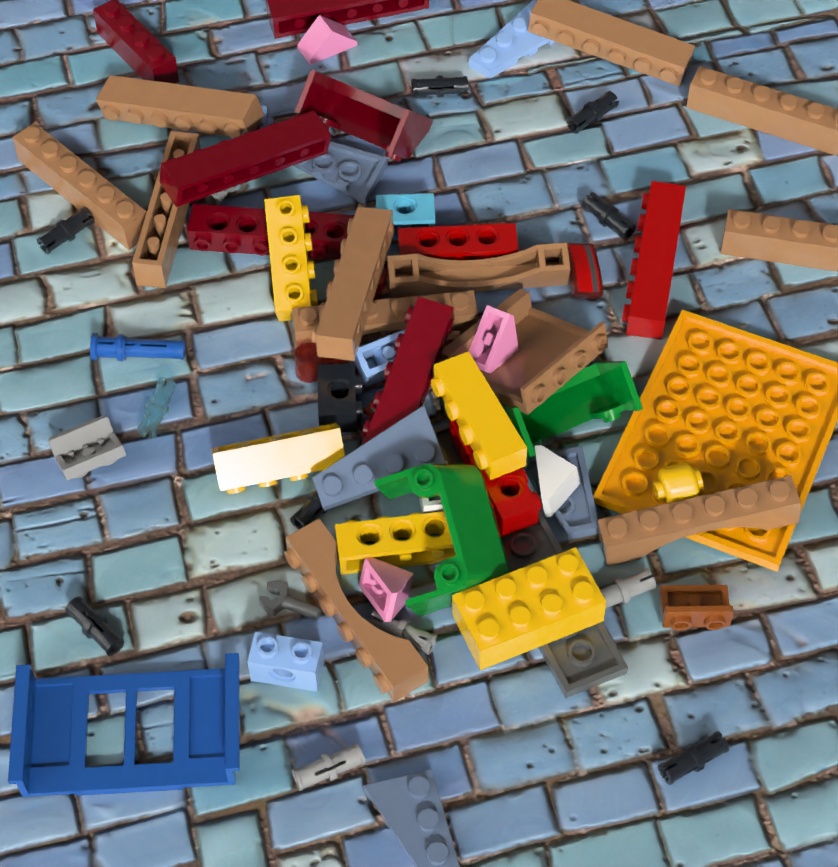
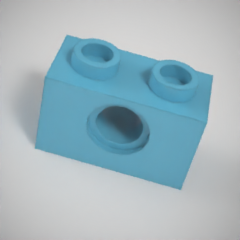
(408, 210)

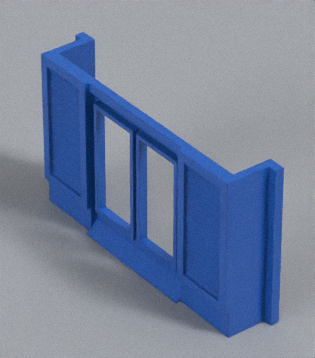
(52, 732)

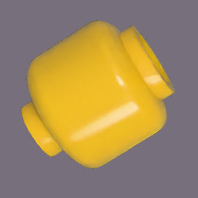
(678, 483)

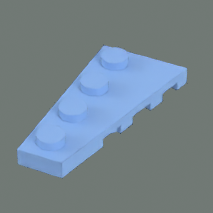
(508, 45)

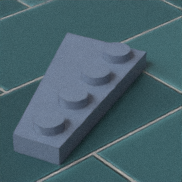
(347, 170)
(392, 451)

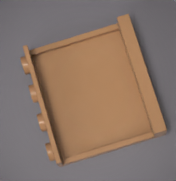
(547, 355)

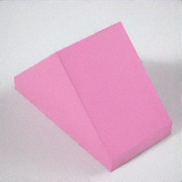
(325, 40)
(494, 339)
(385, 586)

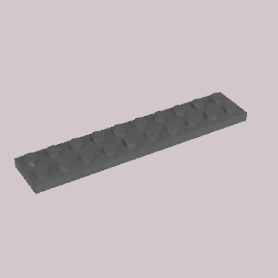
(577, 659)

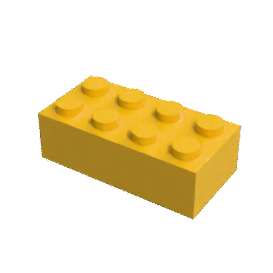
(528, 608)

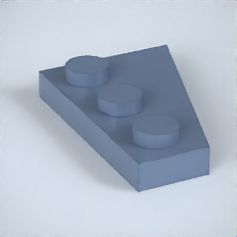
(578, 513)

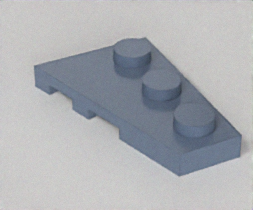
(416, 817)

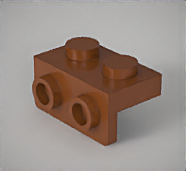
(695, 606)

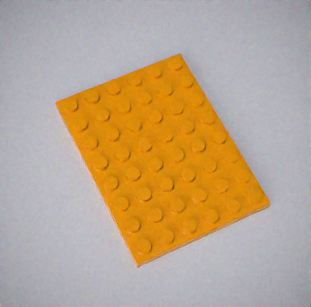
(736, 413)

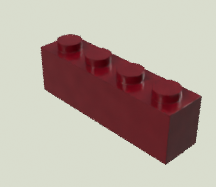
(135, 43)

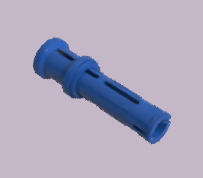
(121, 348)

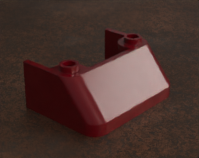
(363, 115)

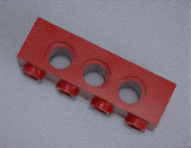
(459, 241)
(511, 512)

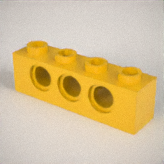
(416, 550)

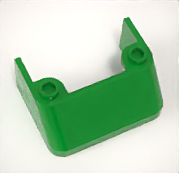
(593, 393)
(470, 524)

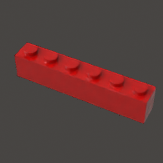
(655, 262)

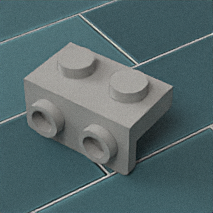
(86, 447)

